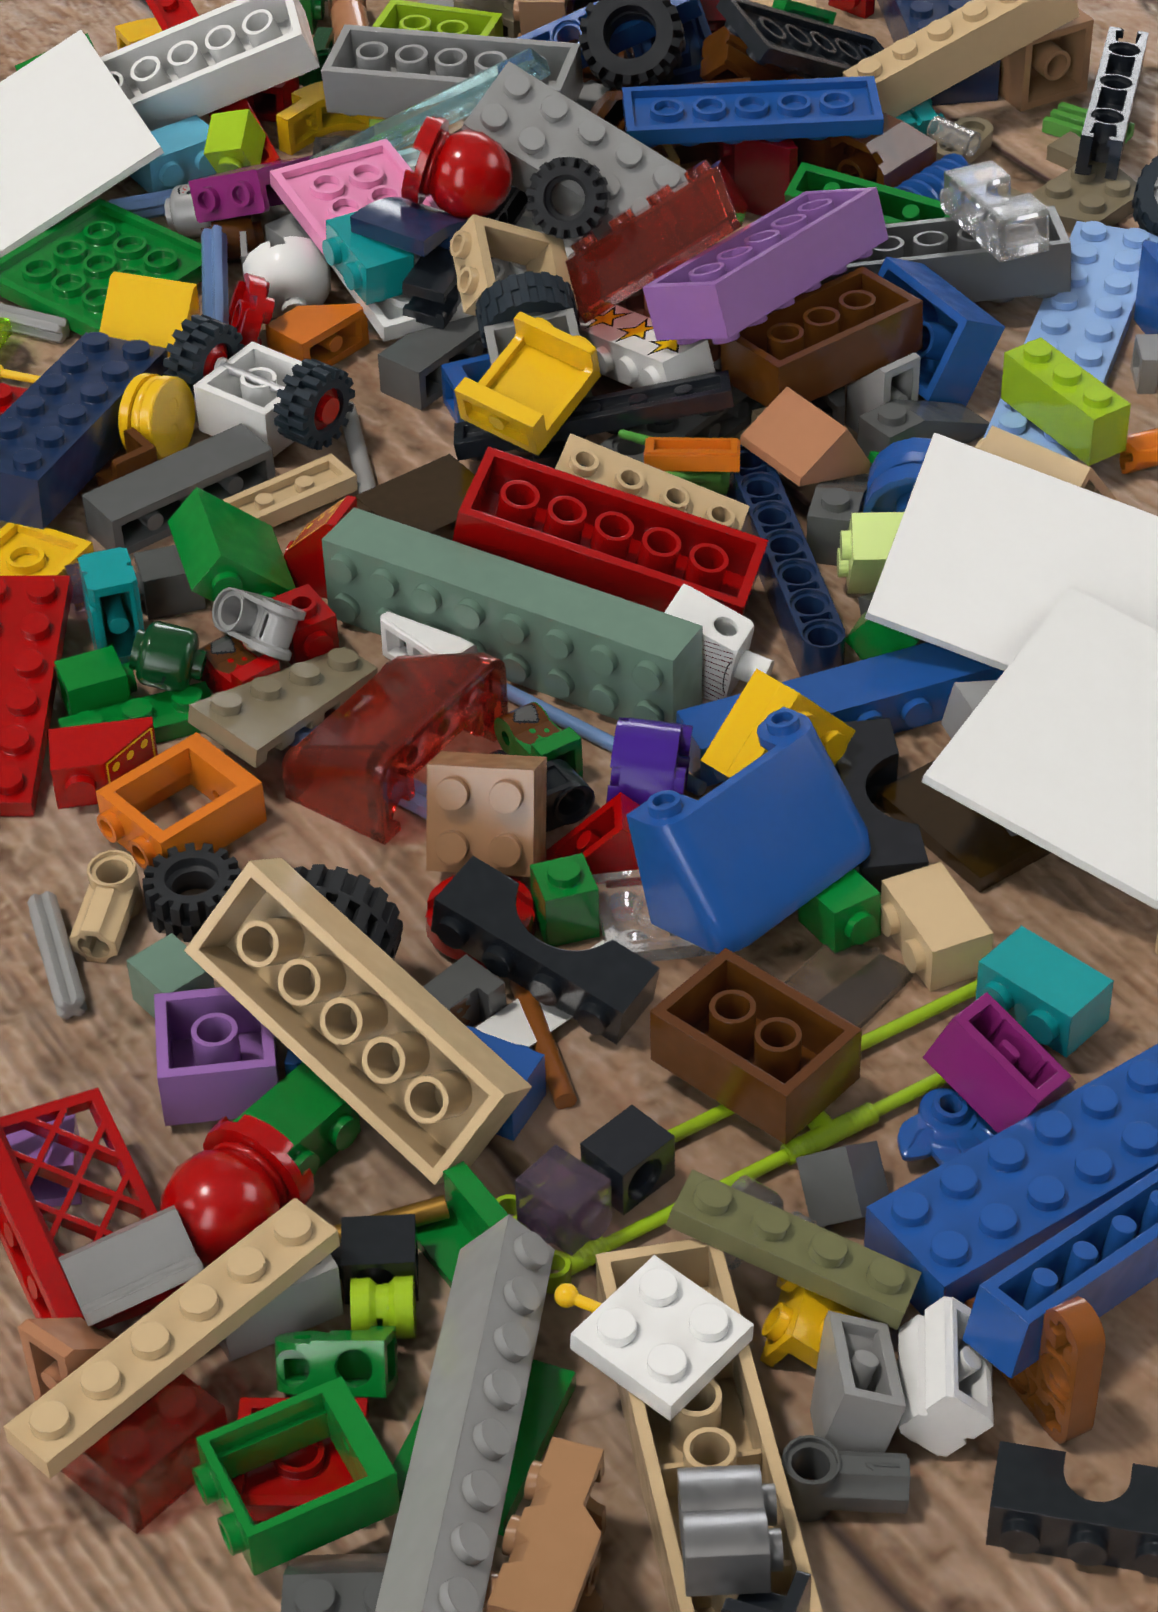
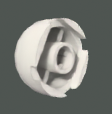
(295, 273)

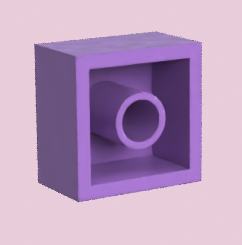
(210, 1056)

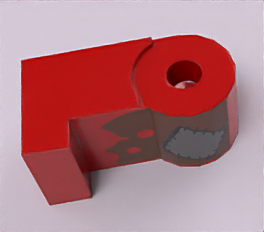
(233, 665)

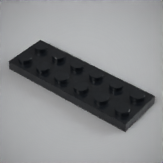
(796, 40)

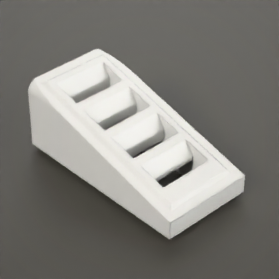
(419, 638)

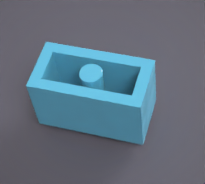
(182, 156)

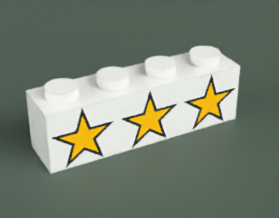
(634, 356)

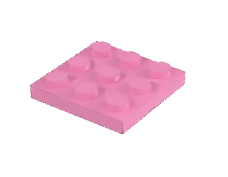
(340, 184)

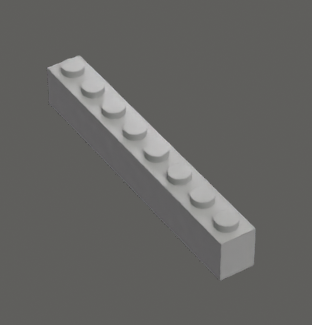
(468, 1425)

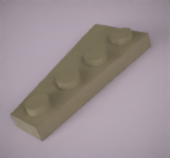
(276, 706)

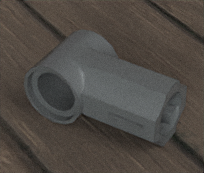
(843, 1479)

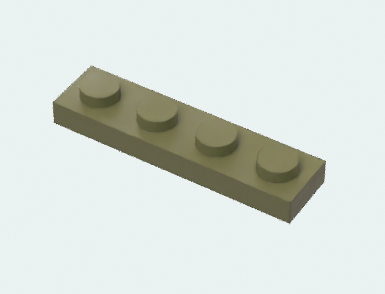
(794, 1249)

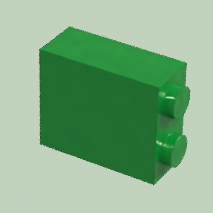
(227, 548)

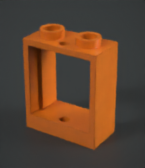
(234, 807)

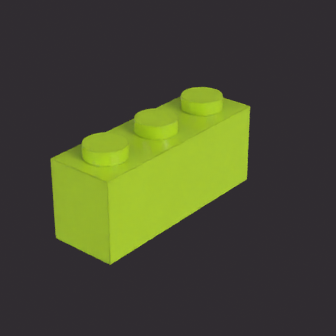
(1065, 401)

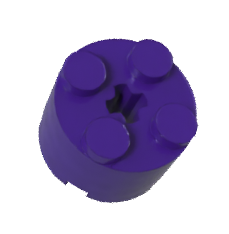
(649, 758)

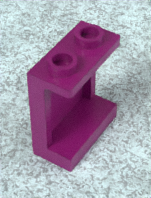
(237, 191)

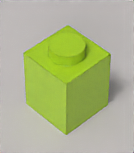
(234, 140)

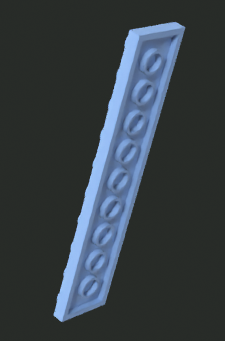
(1090, 318)

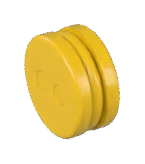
(160, 411)

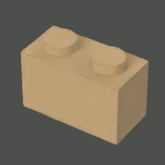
(934, 926)

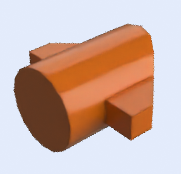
(1140, 451)

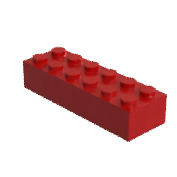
(603, 535)

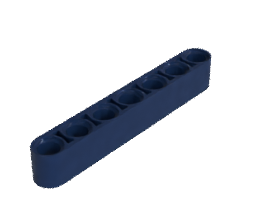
(789, 569)

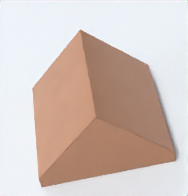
(804, 442)

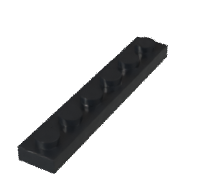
(617, 410)

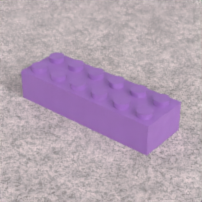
(765, 265)

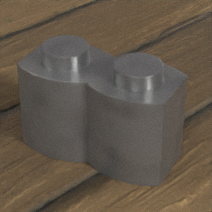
(727, 1530)

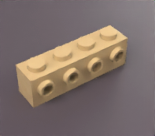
(648, 482)

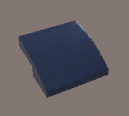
(406, 225)

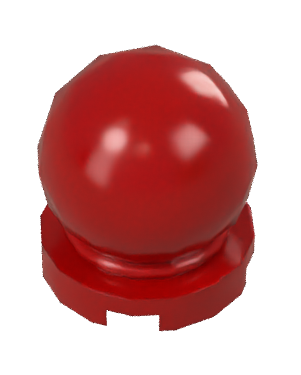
(459, 170)
(234, 1184)

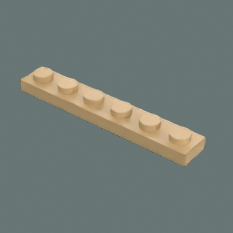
(170, 1338)

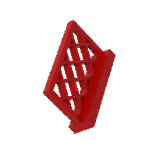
(22, 1218)

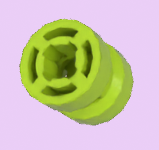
(384, 1305)

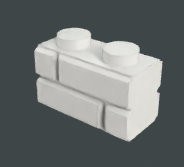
(943, 1380)

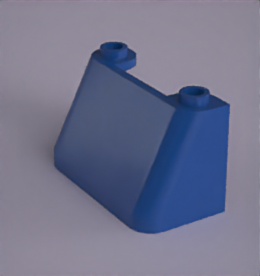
(751, 846)

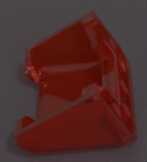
(387, 731)

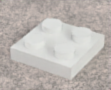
(661, 1337)

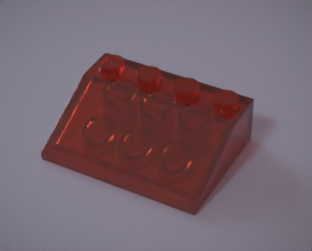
(654, 238)

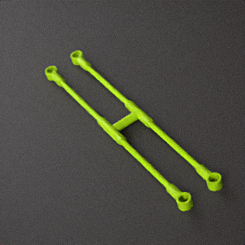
(822, 1134)

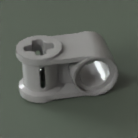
(257, 620)

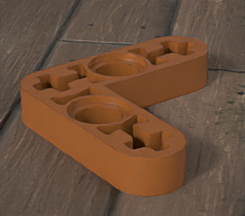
(1066, 1378)

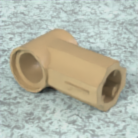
(108, 906)

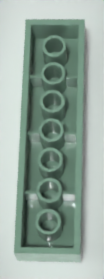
(542, 626)

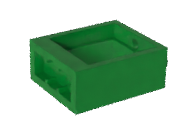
(279, 1431)

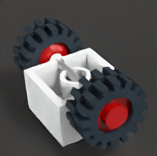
(258, 387)

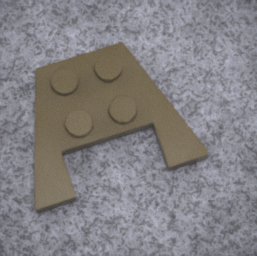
(1084, 196)

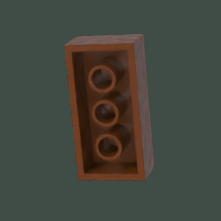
(826, 338)

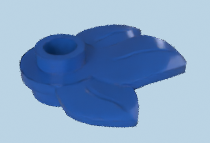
(942, 1128)

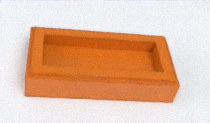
(693, 454)

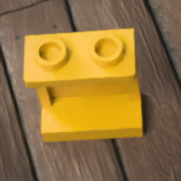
(531, 384)

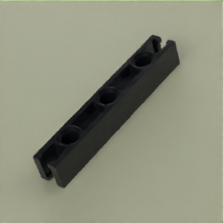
(1111, 103)
(434, 276)

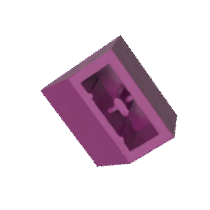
(997, 1064)

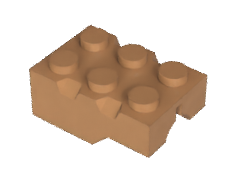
(556, 1537)

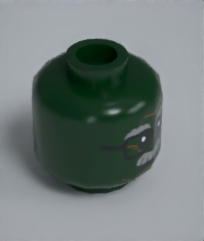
(167, 656)

